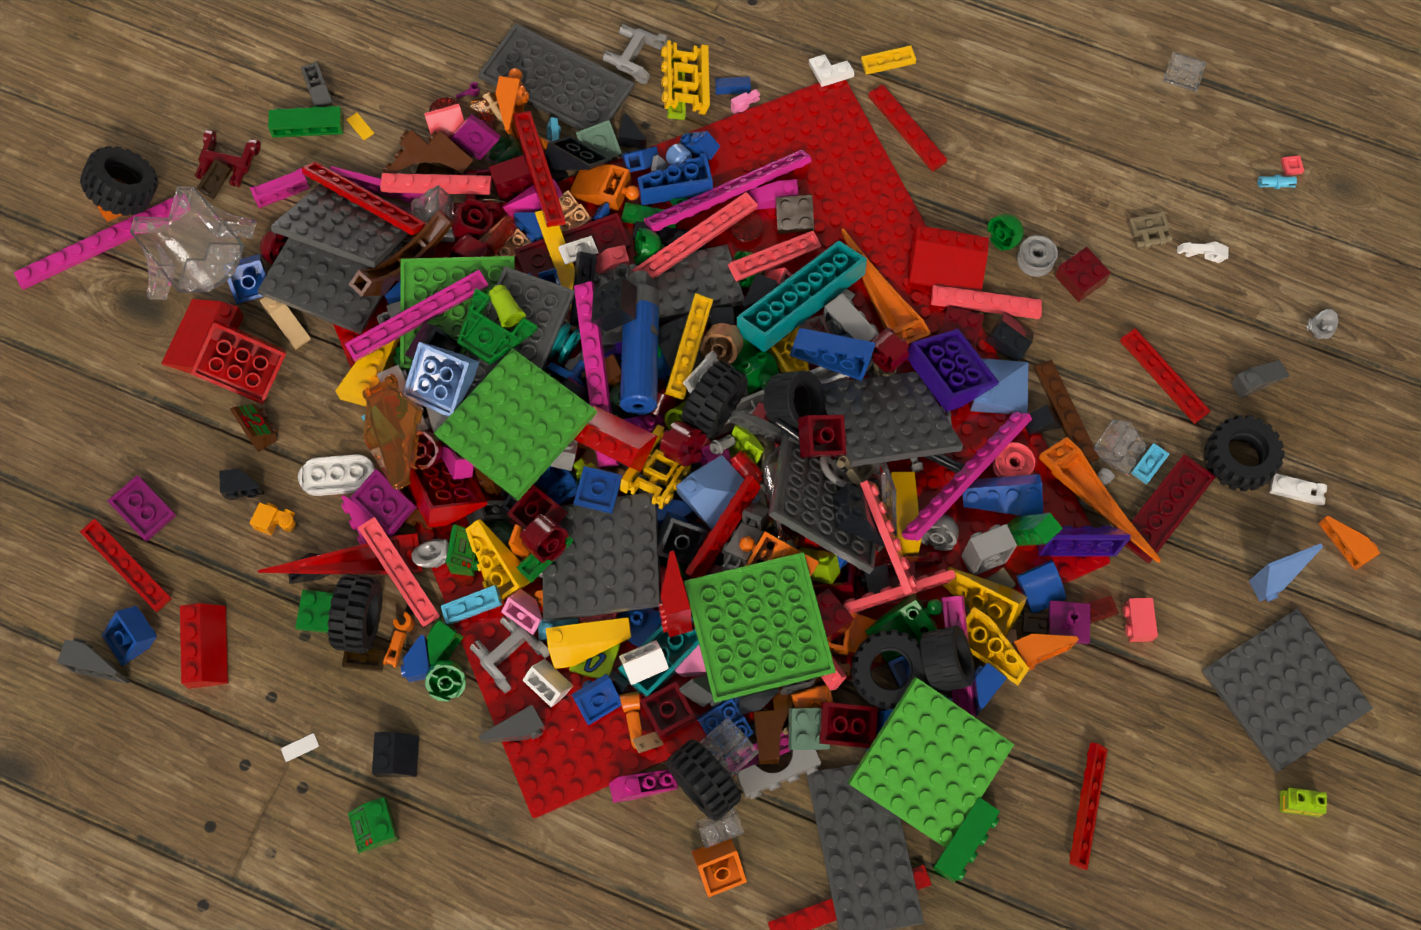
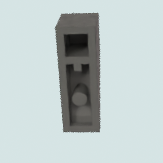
(316, 85)
(1259, 378)
(518, 727)

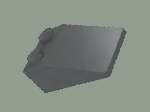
(82, 659)

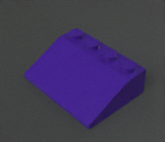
(951, 369)
(1085, 542)

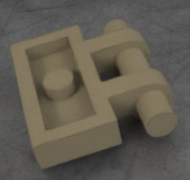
(1147, 225)
(858, 473)

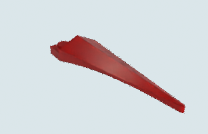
(352, 560)

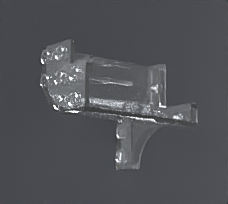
(191, 248)

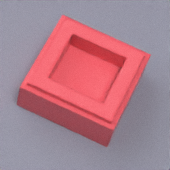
(1292, 165)

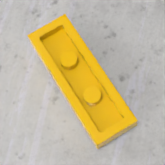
(888, 60)

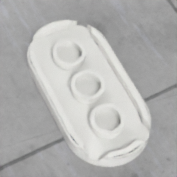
(334, 474)

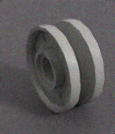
(1038, 246)

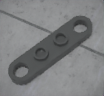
(756, 425)

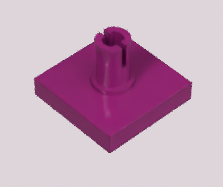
(475, 137)
(1070, 620)

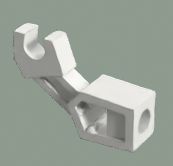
(1213, 251)

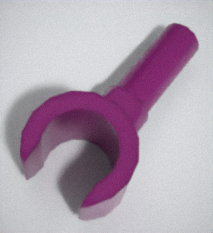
(472, 90)

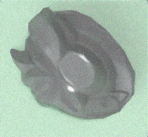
(1323, 324)
(431, 553)

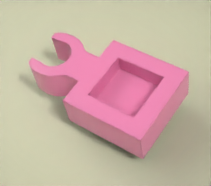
(742, 102)

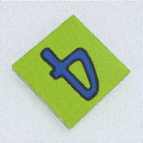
(597, 665)

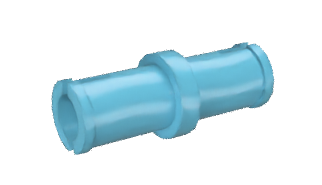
(1277, 181)

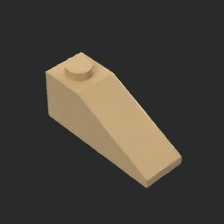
(286, 322)

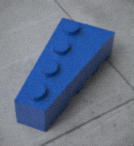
(676, 182)
(833, 352)
(1007, 495)

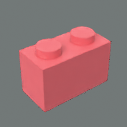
(1140, 619)

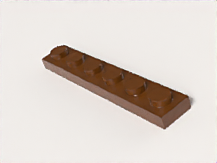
(1065, 409)

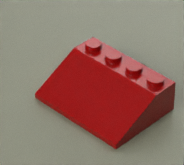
(947, 258)
(194, 329)
(238, 361)
(442, 497)
(675, 607)

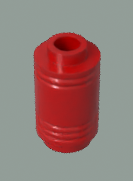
(746, 466)

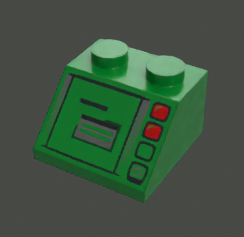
(460, 556)
(373, 825)

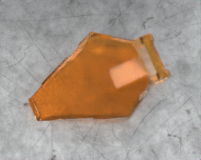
(391, 430)

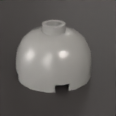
(942, 534)

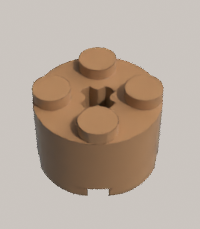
(724, 340)

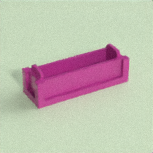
(280, 188)

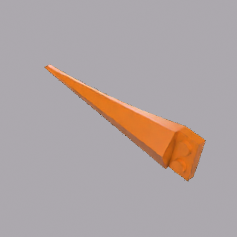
(889, 305)
(1075, 472)

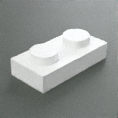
(569, 250)

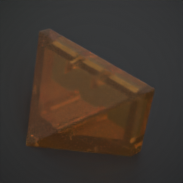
(480, 105)

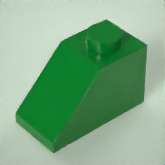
(442, 642)

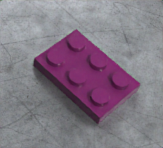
(383, 502)
(141, 508)

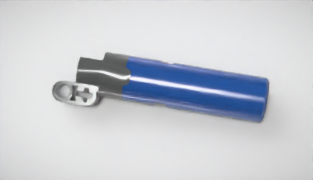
(640, 346)

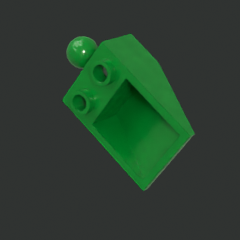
(756, 365)
(900, 619)

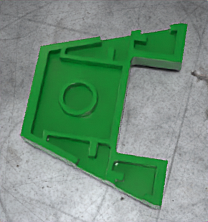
(486, 338)

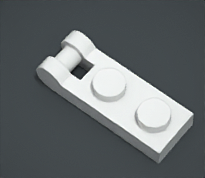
(696, 375)
(1298, 489)

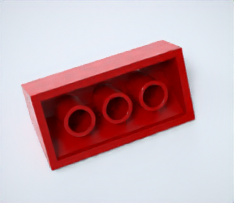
(617, 439)
(203, 645)

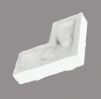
(828, 73)

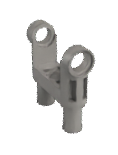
(638, 39)
(491, 660)

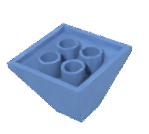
(439, 378)
(1010, 393)
(711, 489)
(1280, 573)

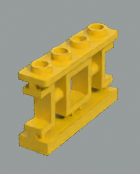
(699, 73)
(632, 482)

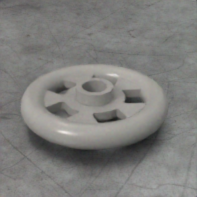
(835, 473)

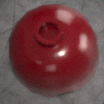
(271, 246)
(428, 450)

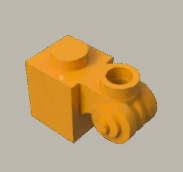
(268, 517)

